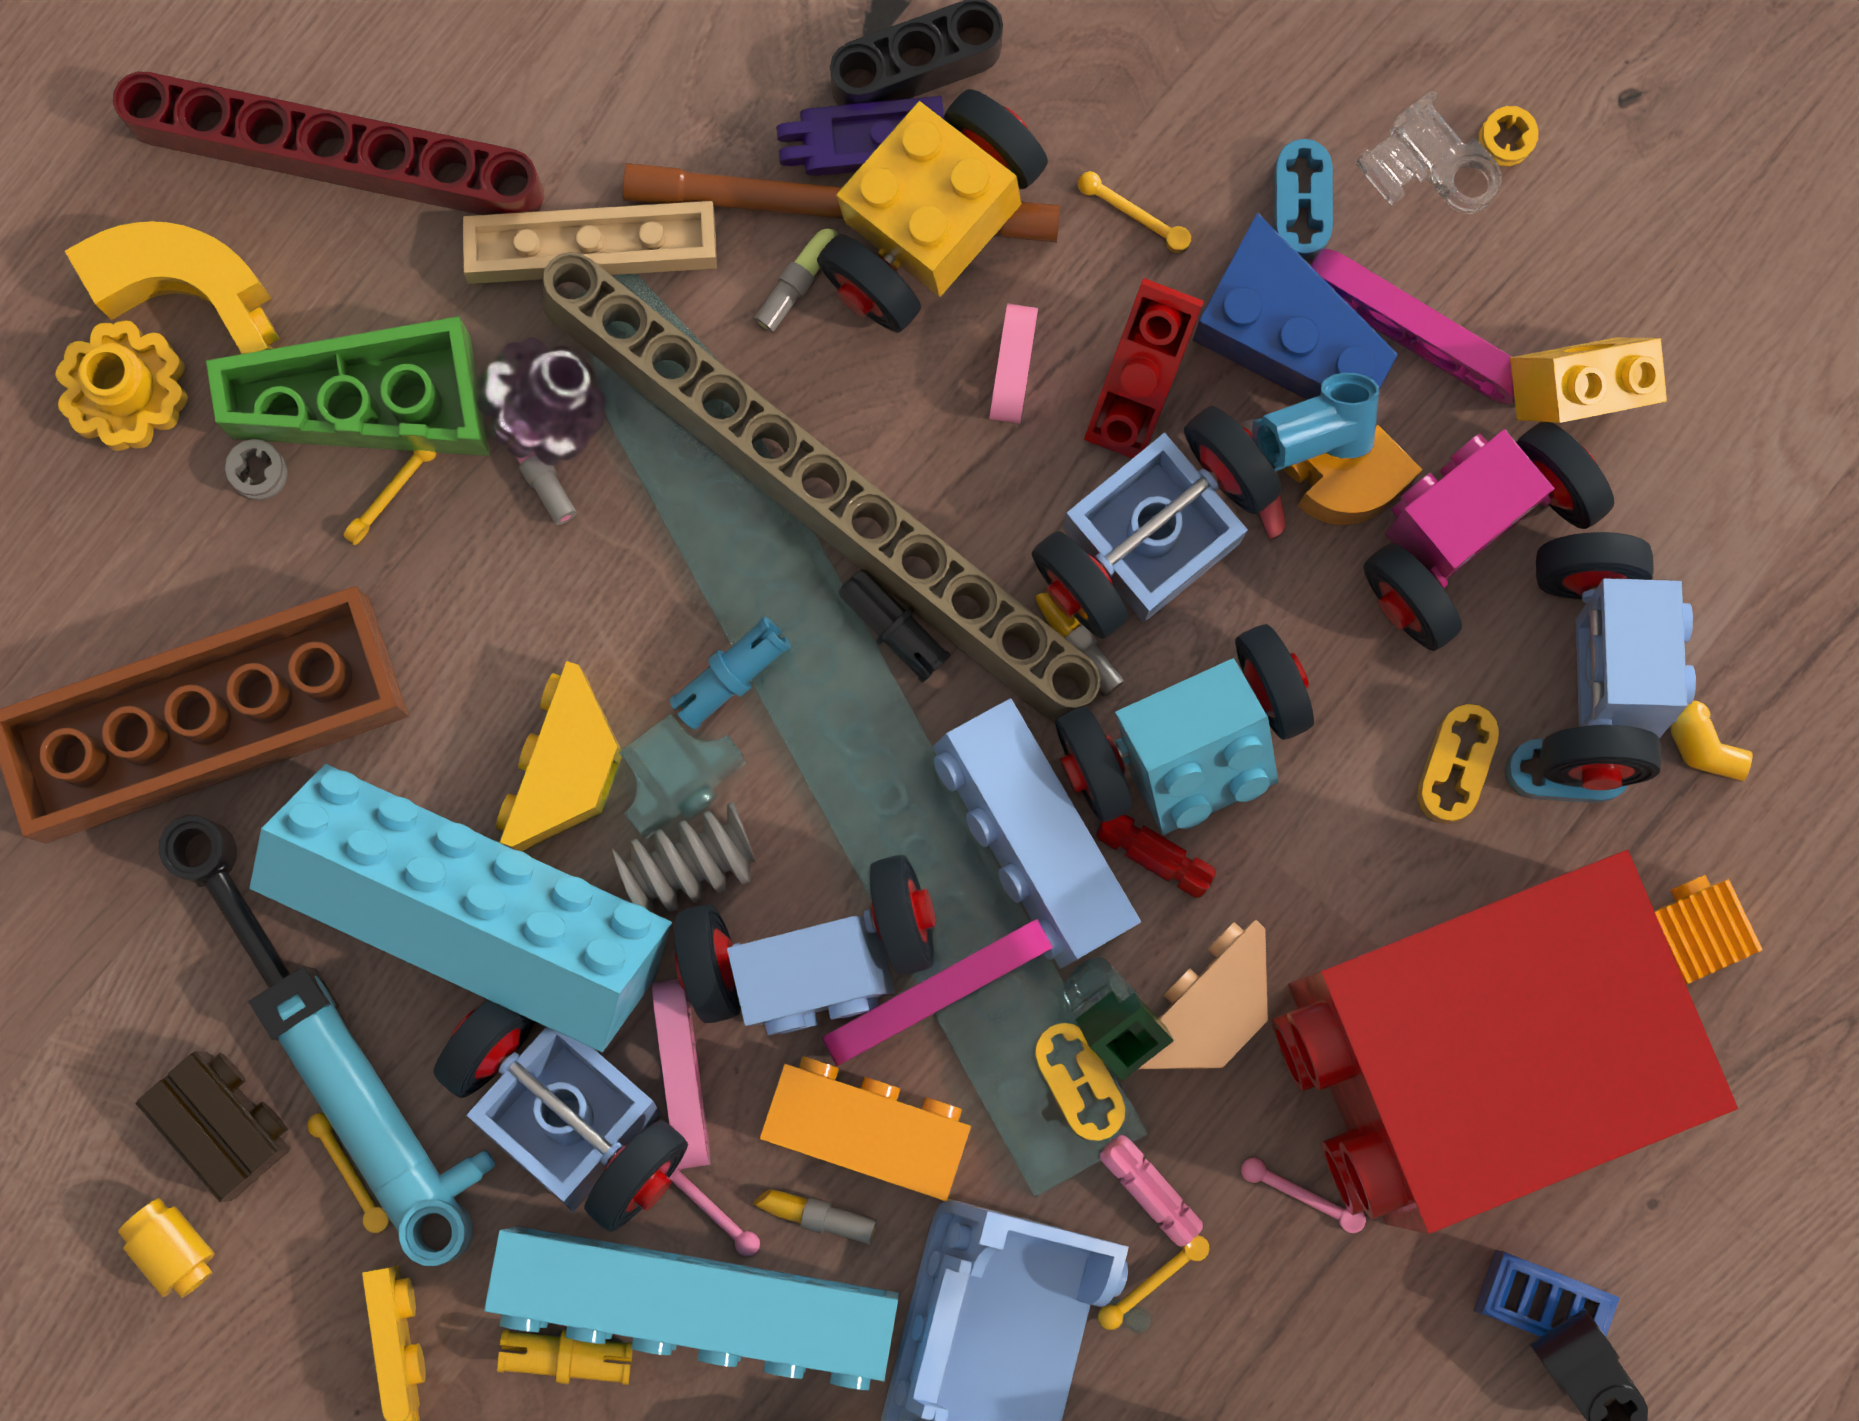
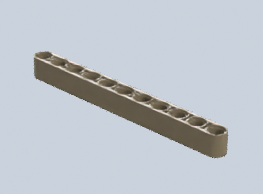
(808, 458)

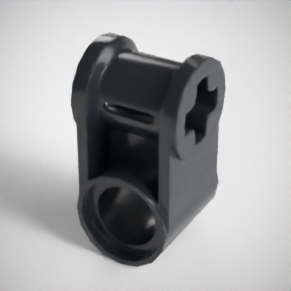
(1590, 1371)

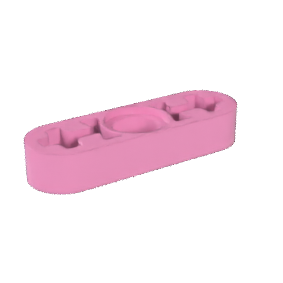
(681, 1070)

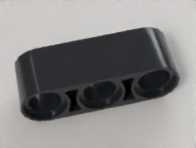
(933, 32)

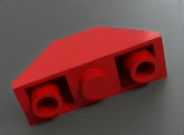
(1143, 368)

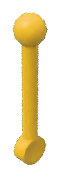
(1176, 238)
(360, 526)
(375, 1218)
(1111, 1315)

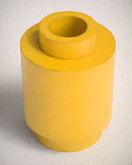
(167, 1249)

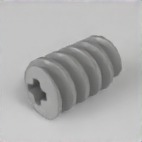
(687, 862)

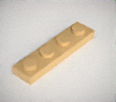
(613, 237)

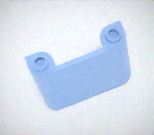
(998, 1317)

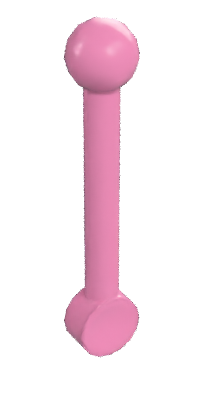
(1255, 1170)
(746, 1242)

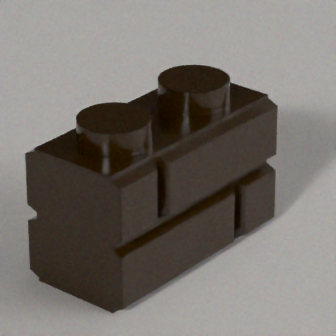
(215, 1124)

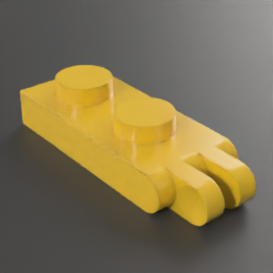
(397, 1361)

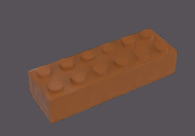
(197, 715)

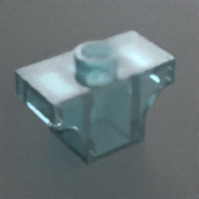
(676, 773)

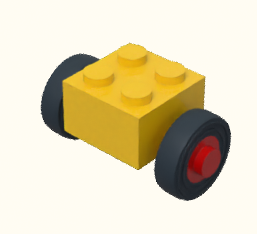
(929, 204)

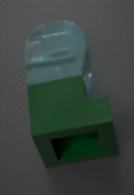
(1114, 1017)

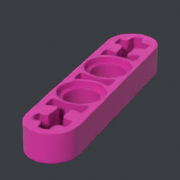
(1419, 327)
(937, 992)

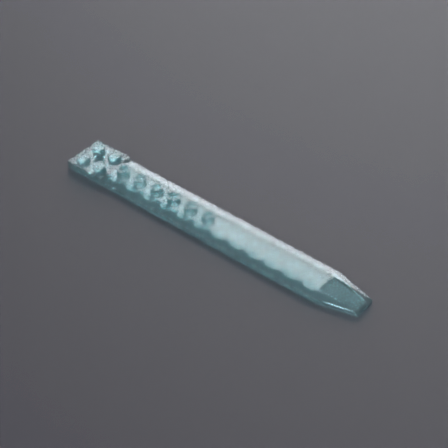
(862, 757)

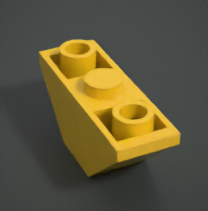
(565, 765)

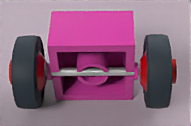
(1473, 505)

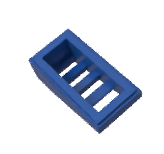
(1500, 1280)

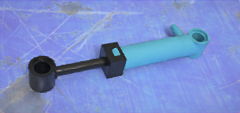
(305, 1021)

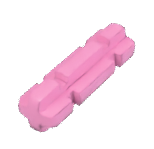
(1151, 1190)

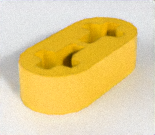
(1472, 769)
(1065, 1090)

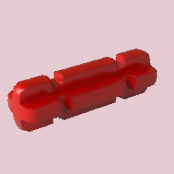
(1157, 854)

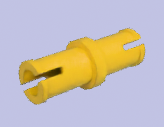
(564, 1357)

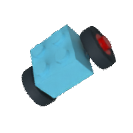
(1195, 740)

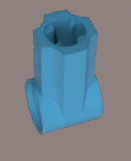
(1333, 423)

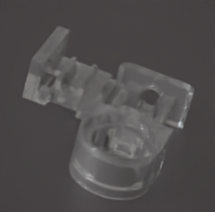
(1428, 145)

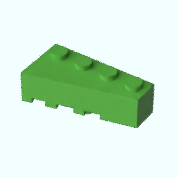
(362, 390)

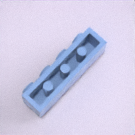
(1033, 832)

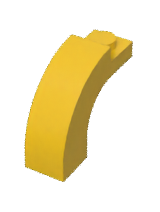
(162, 258)

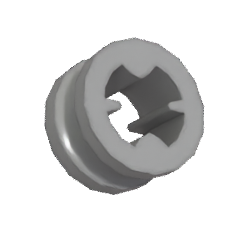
(237, 466)

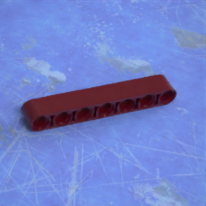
(307, 127)

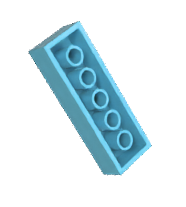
(460, 906)
(691, 1303)

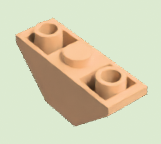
(1221, 1007)

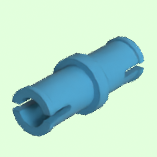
(730, 673)

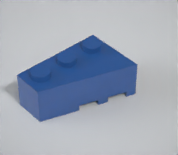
(1287, 320)

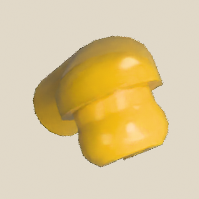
(1701, 746)

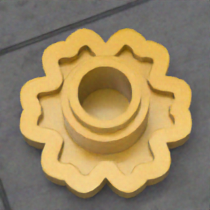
(121, 385)

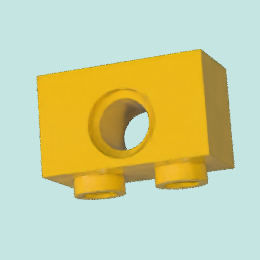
(1588, 379)

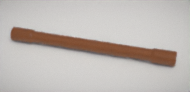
(676, 185)

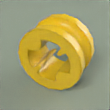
(1512, 116)

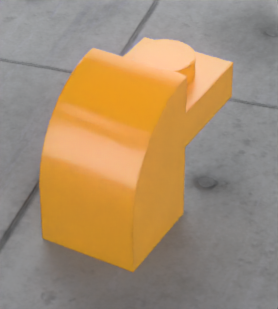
(1358, 487)

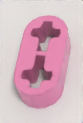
(1013, 363)

